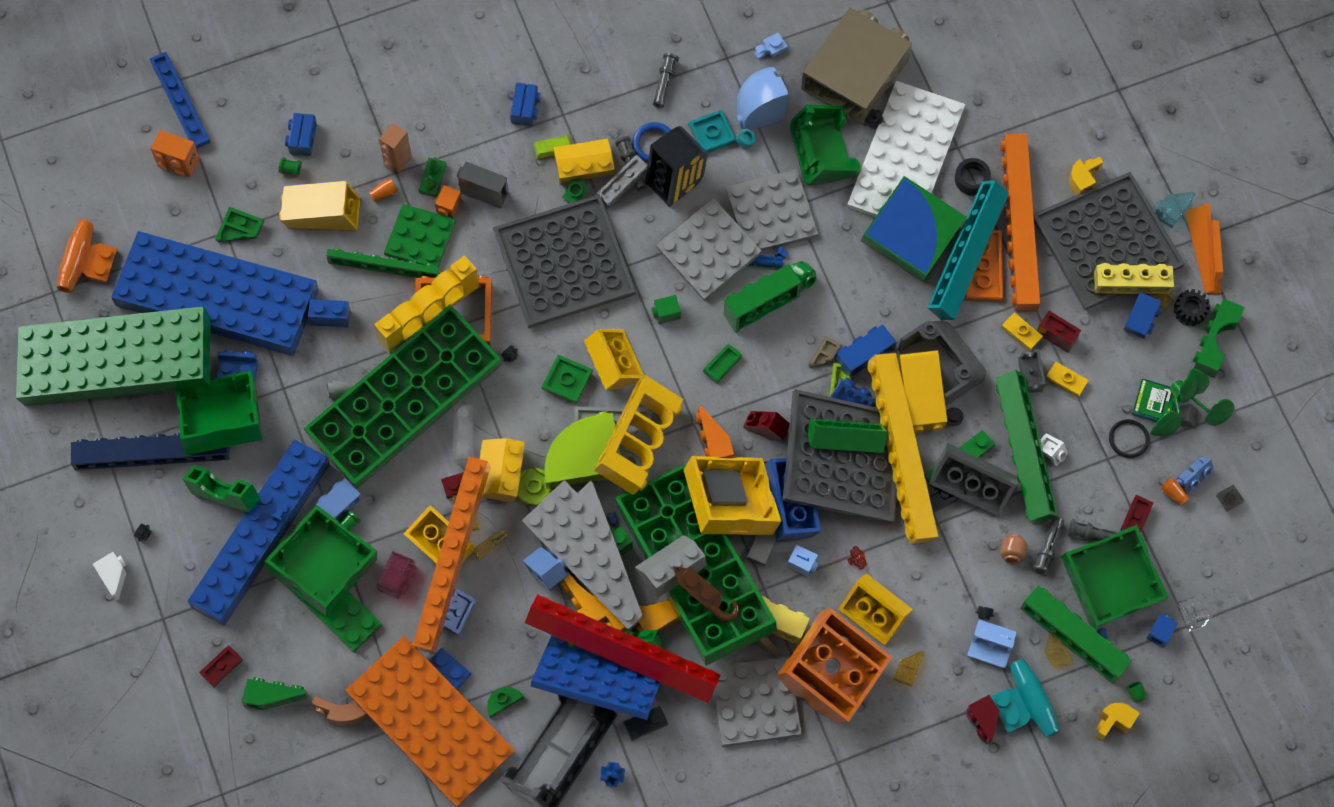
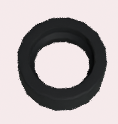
(971, 163)

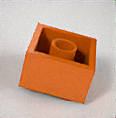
(175, 153)

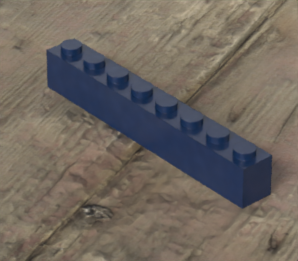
(137, 452)

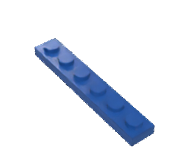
(179, 100)

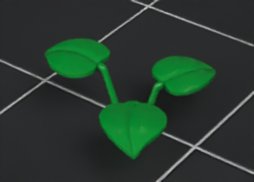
(1194, 384)

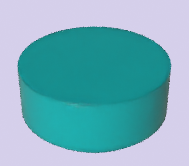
(746, 138)

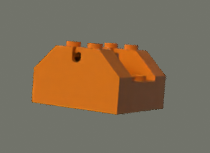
(859, 667)

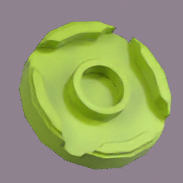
(532, 487)

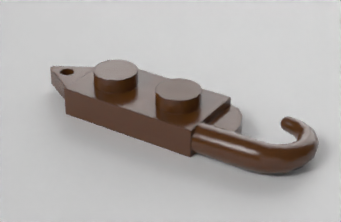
(703, 592)

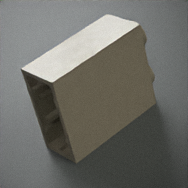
(857, 64)

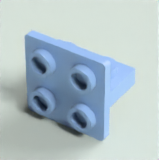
(991, 644)

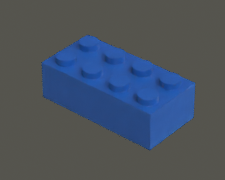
(796, 519)

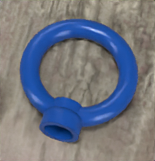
(636, 138)

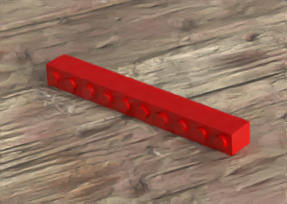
(622, 648)

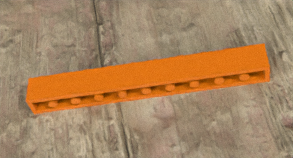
(1021, 223)
(451, 555)

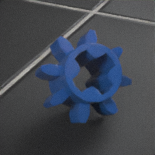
(612, 774)

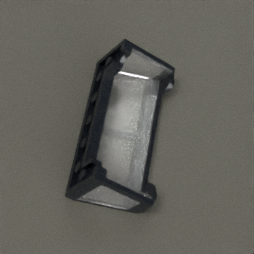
(559, 752)

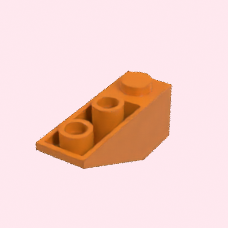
(715, 438)

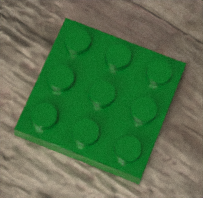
(419, 236)

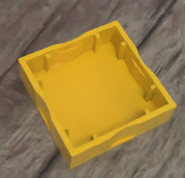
(756, 518)

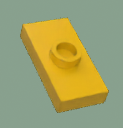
(1022, 331)
(1067, 379)

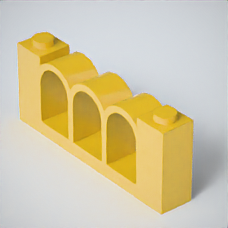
(426, 303)
(616, 467)

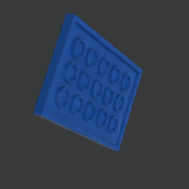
(594, 680)

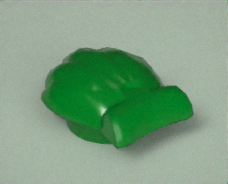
(575, 190)

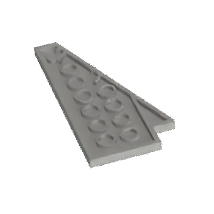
(580, 535)

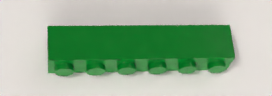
(1076, 634)

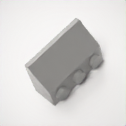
(658, 569)

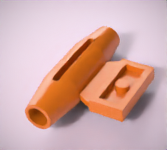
(83, 258)

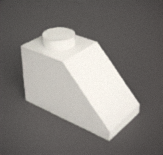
(112, 573)

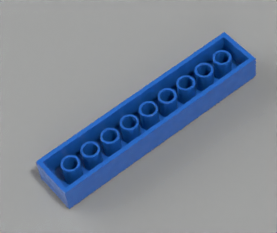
(258, 533)

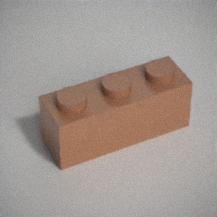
(395, 148)

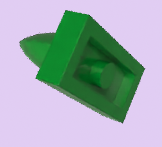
(432, 177)

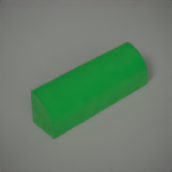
(847, 435)

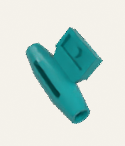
(1026, 702)

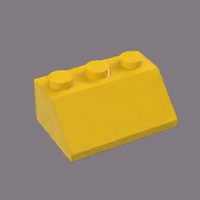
(584, 160)
(613, 358)
(505, 461)
(429, 534)
(875, 609)

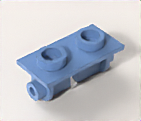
(1201, 469)

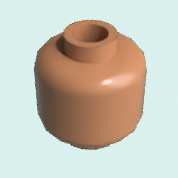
(1013, 549)

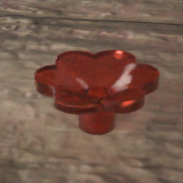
(857, 558)

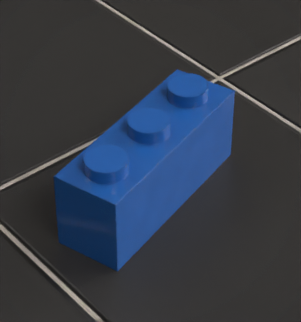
(856, 356)

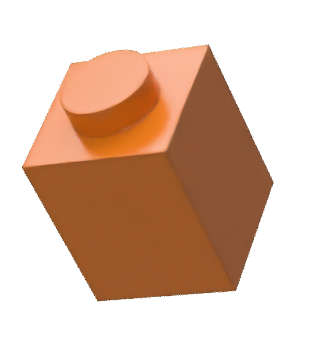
(448, 201)

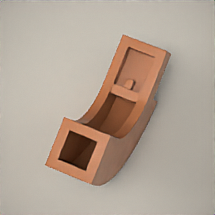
(340, 714)

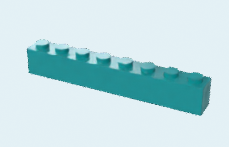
(968, 250)

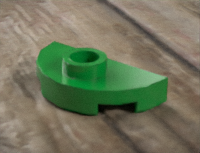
(502, 699)

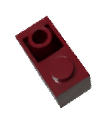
(767, 424)
(984, 716)

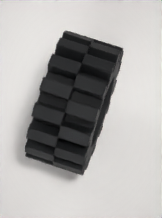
(1203, 304)

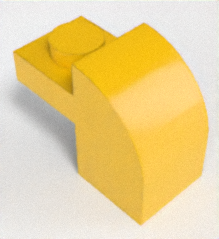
(1081, 175)
(1116, 714)

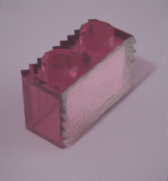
(396, 575)

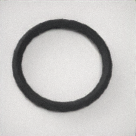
(1126, 454)

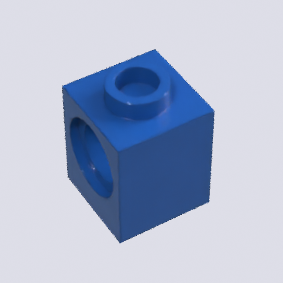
(1162, 630)

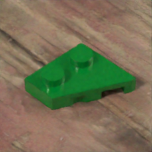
(239, 226)

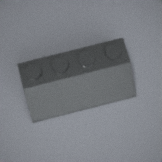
(983, 482)

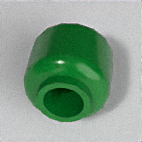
(805, 273)

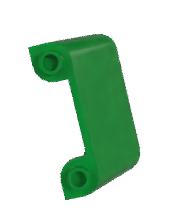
(821, 144)

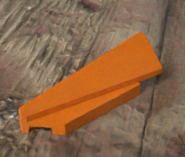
(1207, 246)

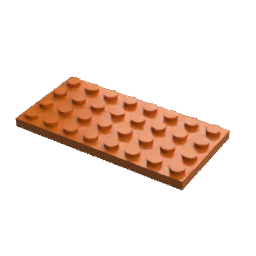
(430, 721)

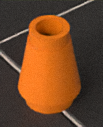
(383, 190)
(1174, 491)

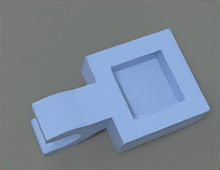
(772, 45)

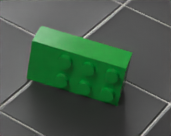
(761, 298)

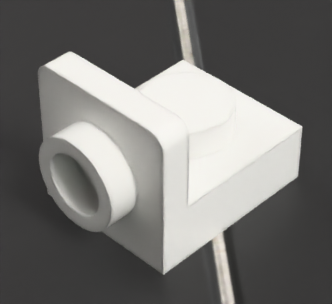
(1053, 449)

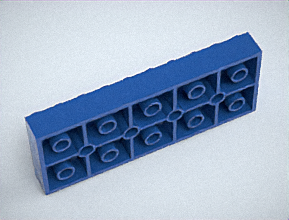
(241, 296)

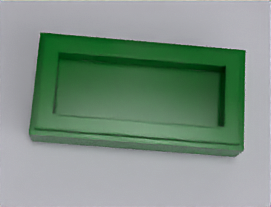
(722, 363)

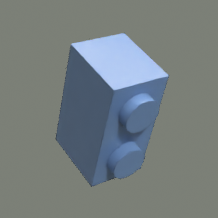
(340, 499)
(545, 567)

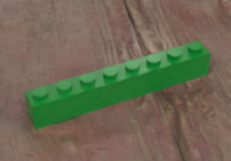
(1026, 447)

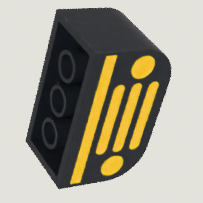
(675, 165)

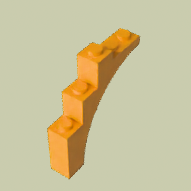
(656, 616)

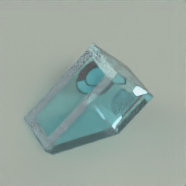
(1173, 207)

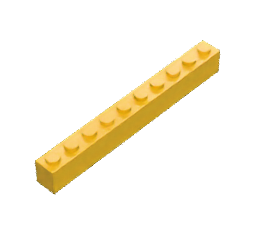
(902, 449)

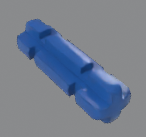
(768, 261)

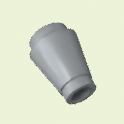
(337, 388)

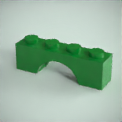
(1226, 318)
(204, 484)

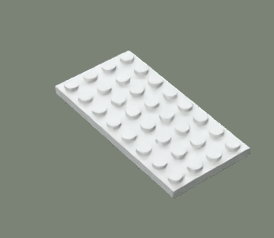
(908, 144)

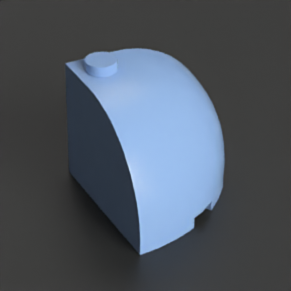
(761, 100)

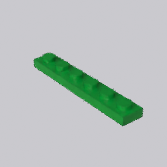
(376, 263)

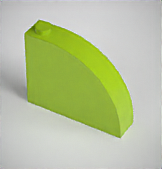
(578, 450)

